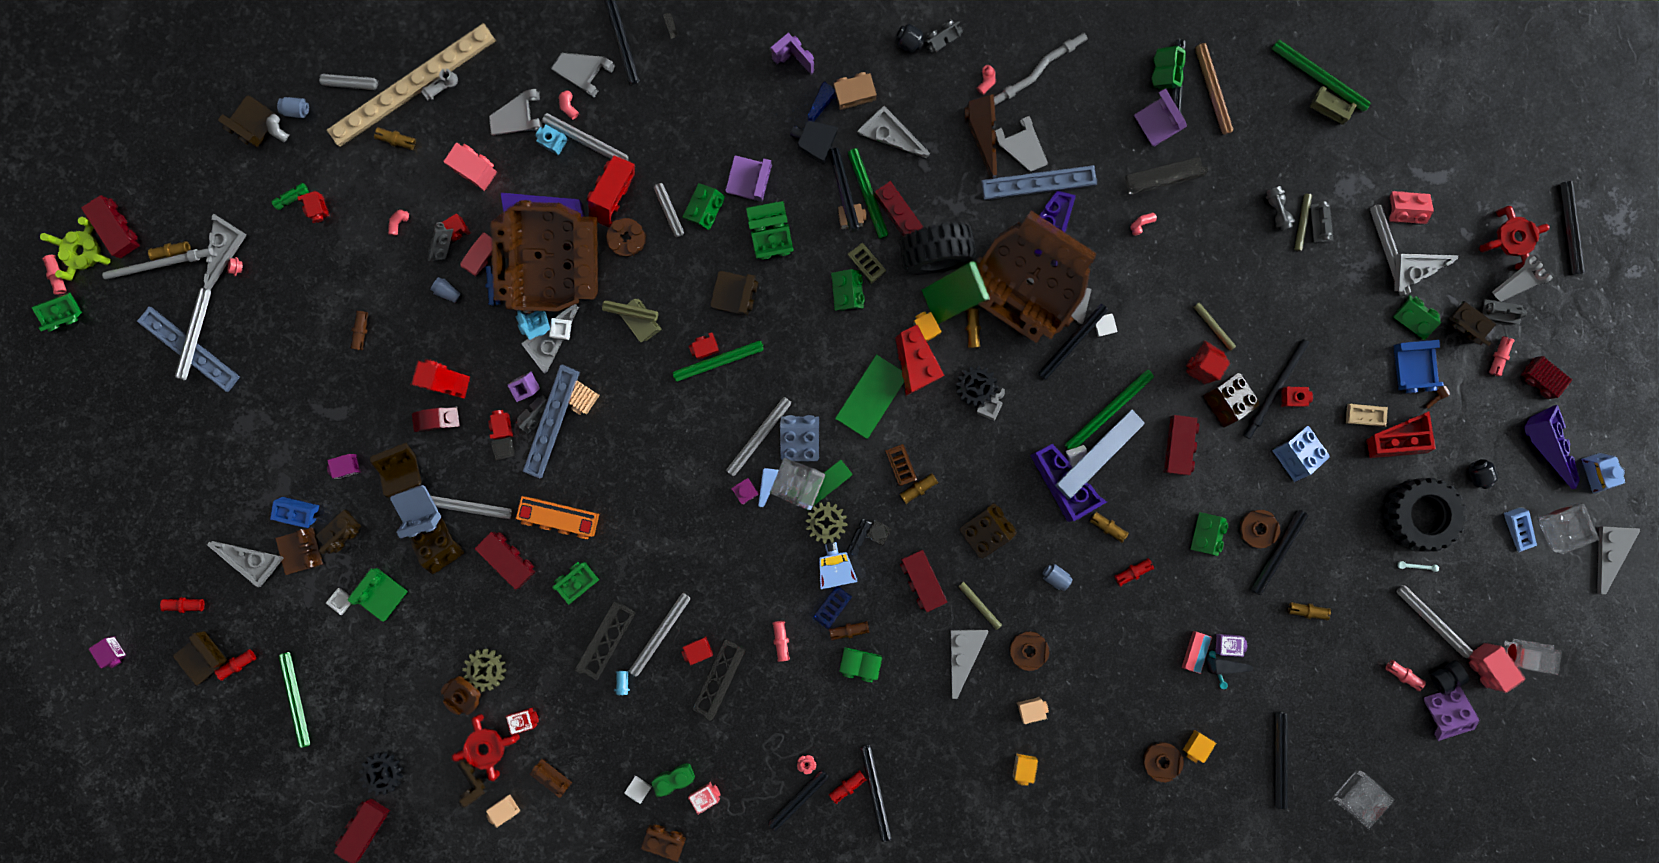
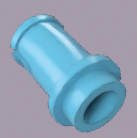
(622, 683)

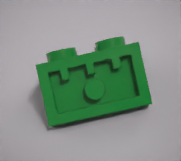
(378, 594)

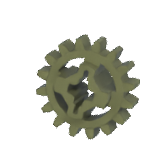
(827, 513)
(478, 664)

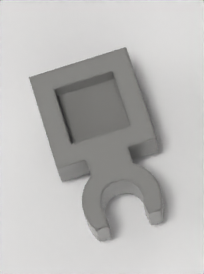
(991, 409)

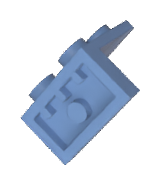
(1301, 454)

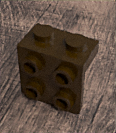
(248, 121)
(734, 293)
(1231, 400)
(397, 469)
(988, 531)
(435, 548)

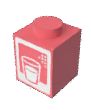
(704, 797)

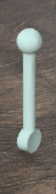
(1402, 565)

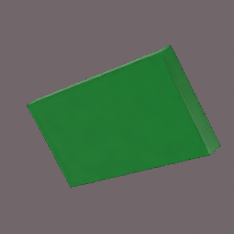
(955, 293)
(871, 397)

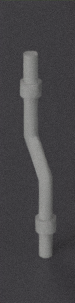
(1068, 46)

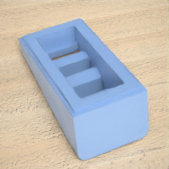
(768, 479)
(1513, 519)

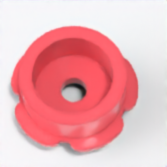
(234, 266)
(806, 759)

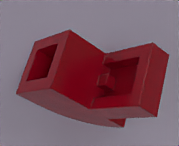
(435, 419)

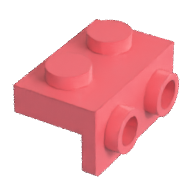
(1411, 207)

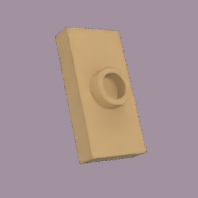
(1366, 415)

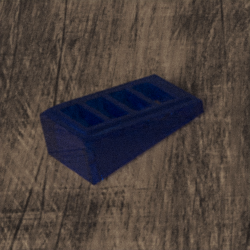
(821, 101)
(823, 621)

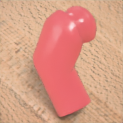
(988, 79)
(564, 101)
(395, 219)
(1142, 220)

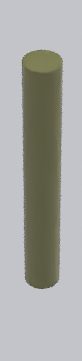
(1303, 222)
(1214, 326)
(980, 606)

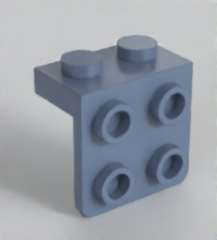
(799, 438)
(415, 511)

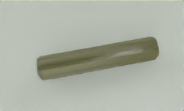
(630, 311)

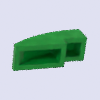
(833, 478)

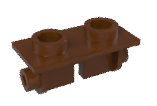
(550, 778)

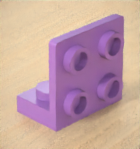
(788, 44)
(1161, 119)
(749, 178)
(1451, 713)

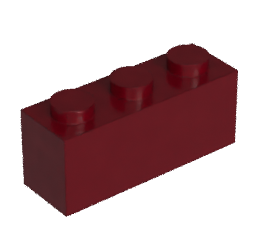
(897, 209)
(110, 226)
(1181, 445)
(505, 560)
(923, 581)
(361, 830)

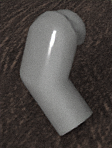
(273, 128)

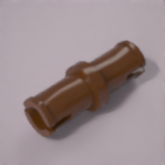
(359, 330)
(849, 630)

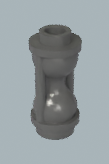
(1277, 199)

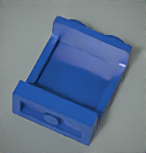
(1417, 366)

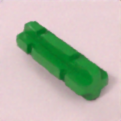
(289, 196)

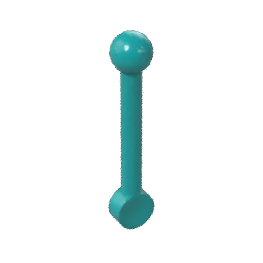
(1212, 654)

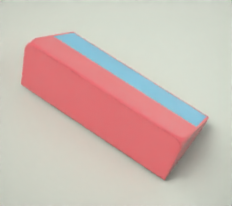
(1196, 652)

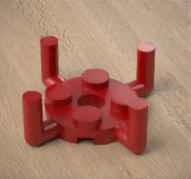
(1506, 238)
(494, 743)

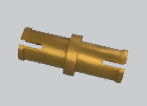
(395, 138)
(168, 250)
(973, 328)
(919, 488)
(1109, 527)
(1309, 611)

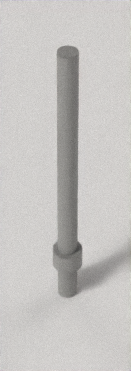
(191, 255)

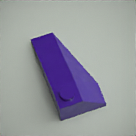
(1058, 213)
(1547, 435)

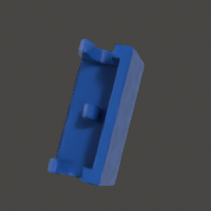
(294, 512)

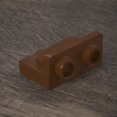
(663, 842)

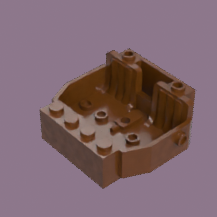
(543, 282)
(1055, 290)

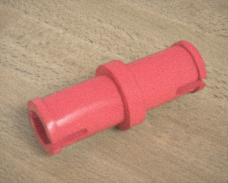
(51, 267)
(1501, 356)
(781, 641)
(1405, 675)

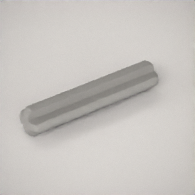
(348, 81)
(668, 210)

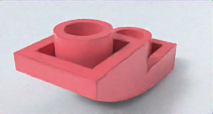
(478, 254)

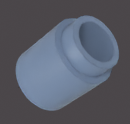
(293, 107)
(1057, 577)

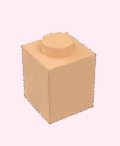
(1032, 710)
(502, 811)

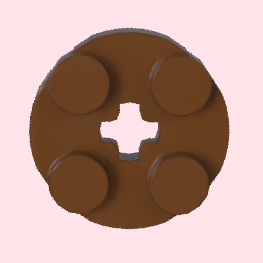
(634, 230)
(1268, 522)
(1022, 642)
(461, 687)
(1171, 754)

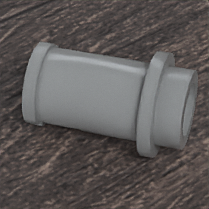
(448, 78)
(432, 89)

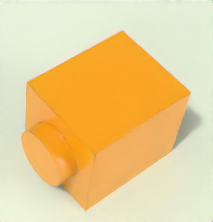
(927, 325)
(1198, 747)
(1025, 769)

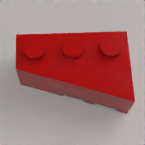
(610, 189)
(917, 360)
(1207, 364)
(440, 379)
(1407, 438)

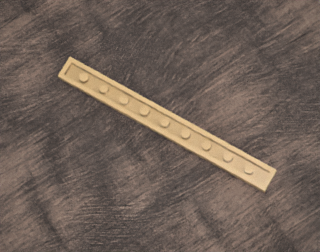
(410, 85)

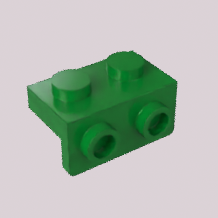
(704, 206)
(766, 215)
(772, 242)
(848, 290)
(57, 311)
(1418, 317)
(1209, 534)
(576, 582)

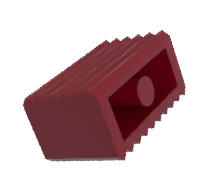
(1546, 377)

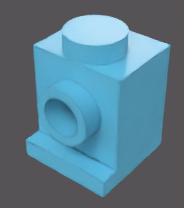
(557, 141)

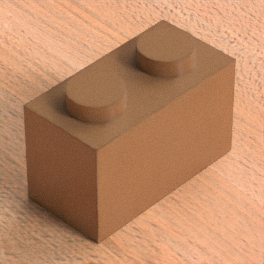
(854, 90)

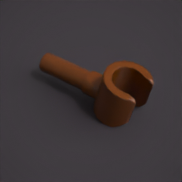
(1442, 392)

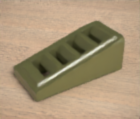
(871, 278)

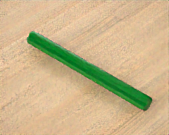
(1321, 75)
(1110, 410)

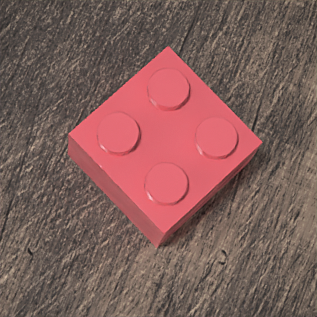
(470, 165)
(1495, 667)

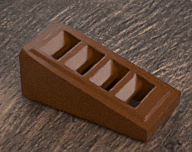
(907, 462)

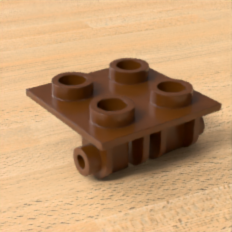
(299, 551)

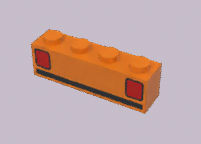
(557, 516)

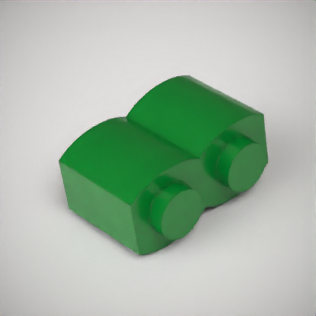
(1169, 67)
(860, 664)
(669, 780)

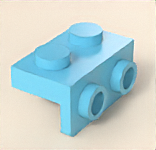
(533, 323)

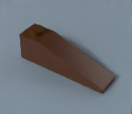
(980, 121)

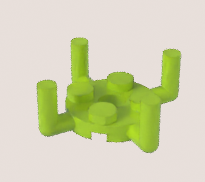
(68, 247)

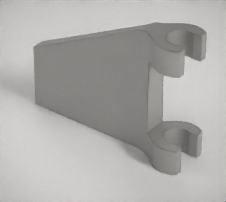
(581, 69)
(515, 115)
(1023, 146)
(1522, 280)

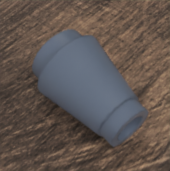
(445, 290)

